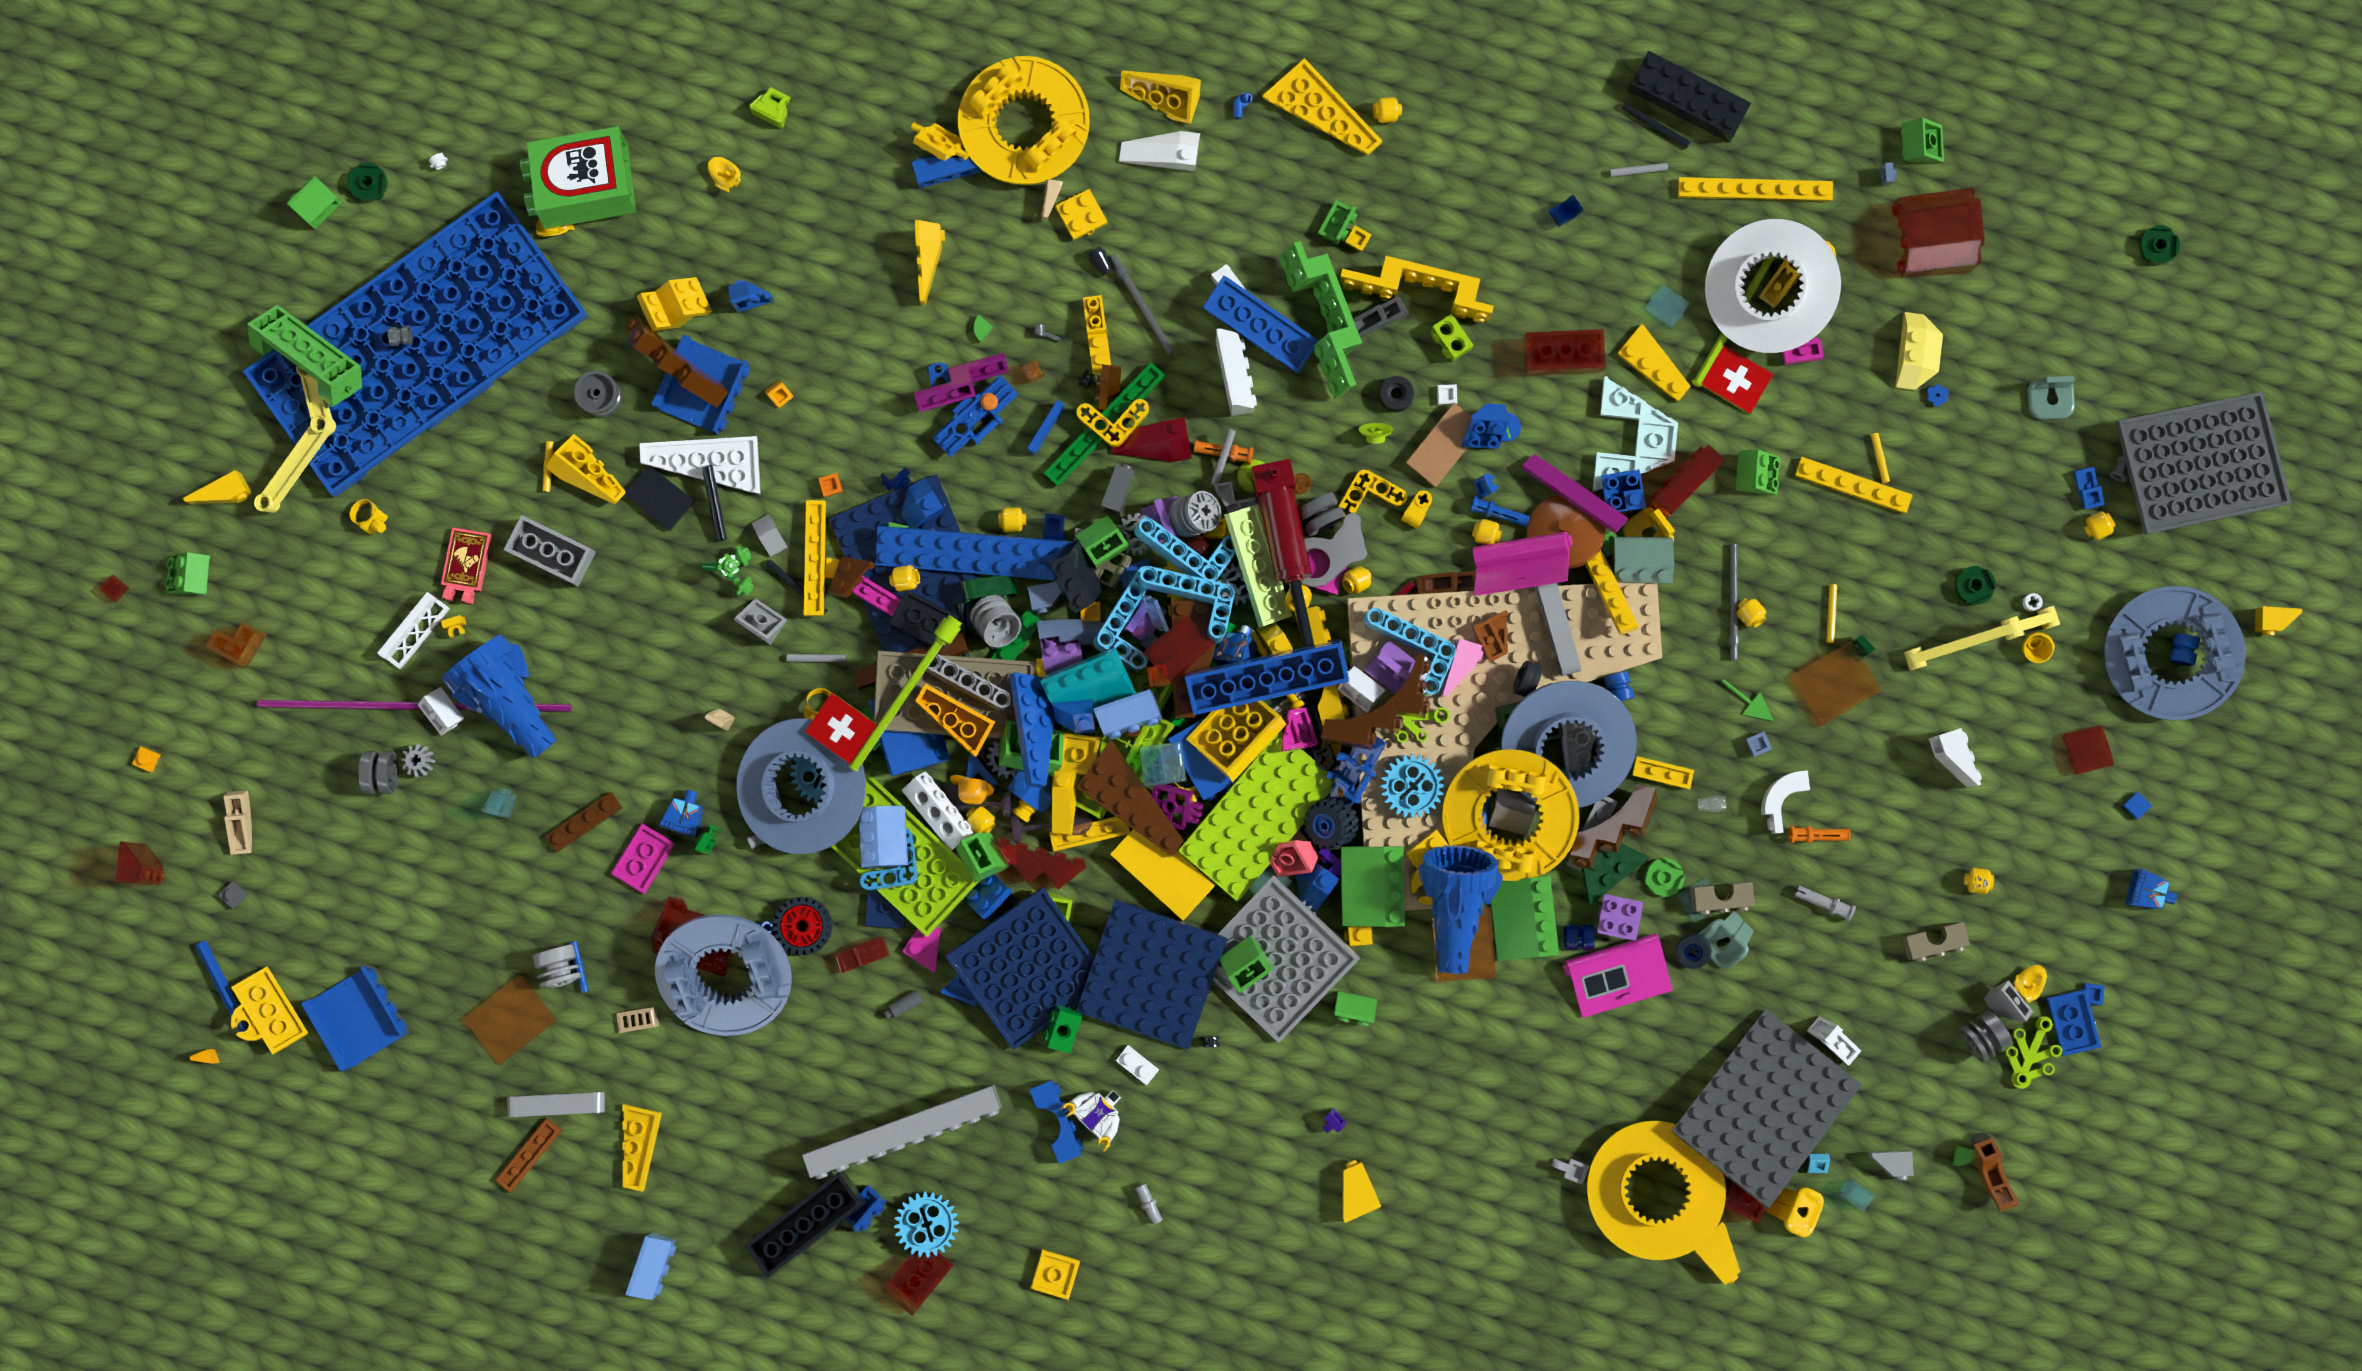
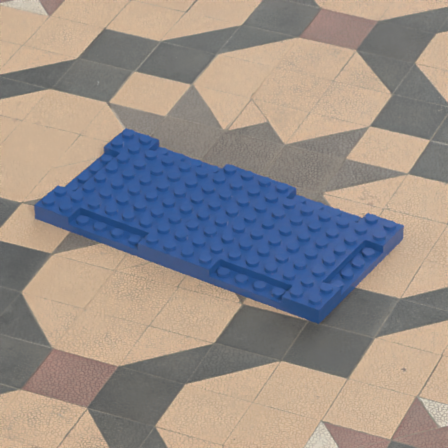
(475, 308)

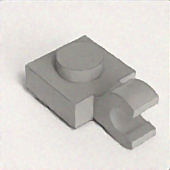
(1573, 1170)

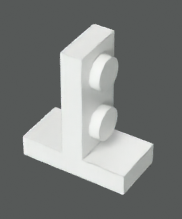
(1834, 1039)

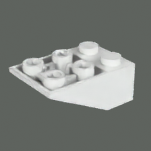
(1955, 755)

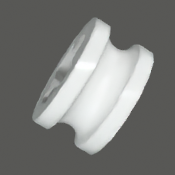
(2036, 606)

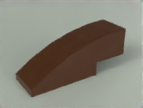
(1446, 582)

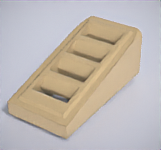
(1051, 192)
(720, 718)
(652, 1015)

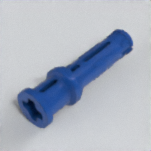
(1490, 509)

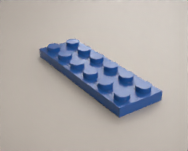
(1260, 324)

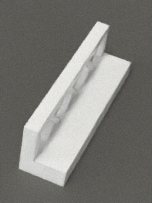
(408, 625)

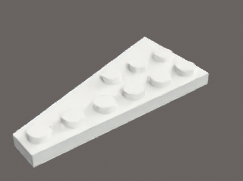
(733, 459)

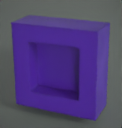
(1334, 1121)

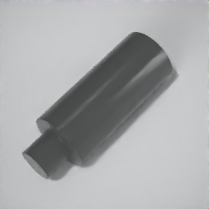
(904, 1004)

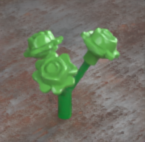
(729, 566)

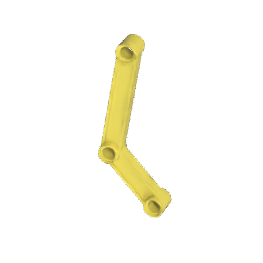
(304, 449)
(2010, 629)

